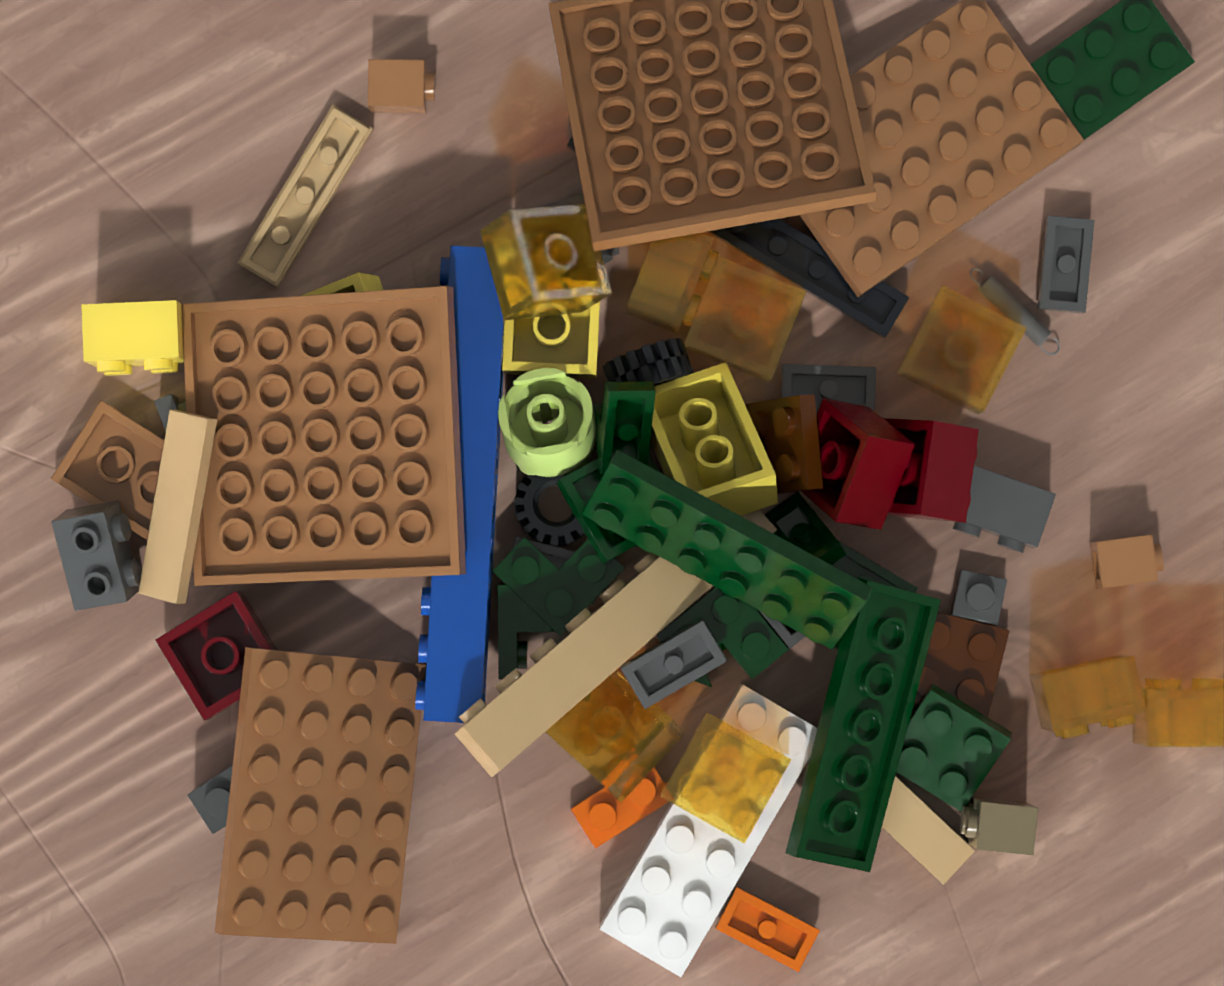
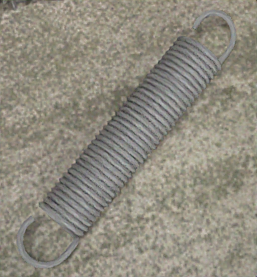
(1014, 310)

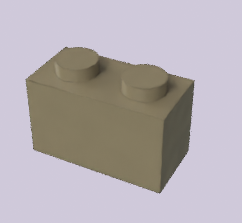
(1000, 825)

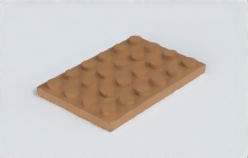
(947, 132)
(319, 797)

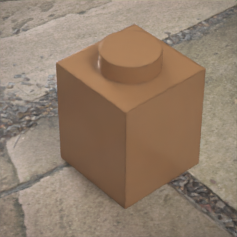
(399, 86)
(1126, 561)

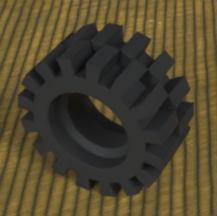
(654, 363)
(532, 520)

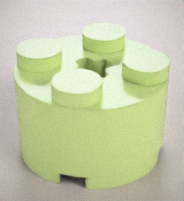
(552, 447)

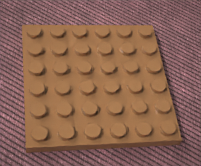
(707, 114)
(328, 436)

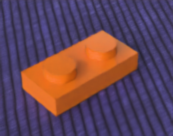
(606, 817)
(767, 928)

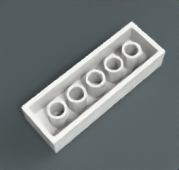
(693, 865)

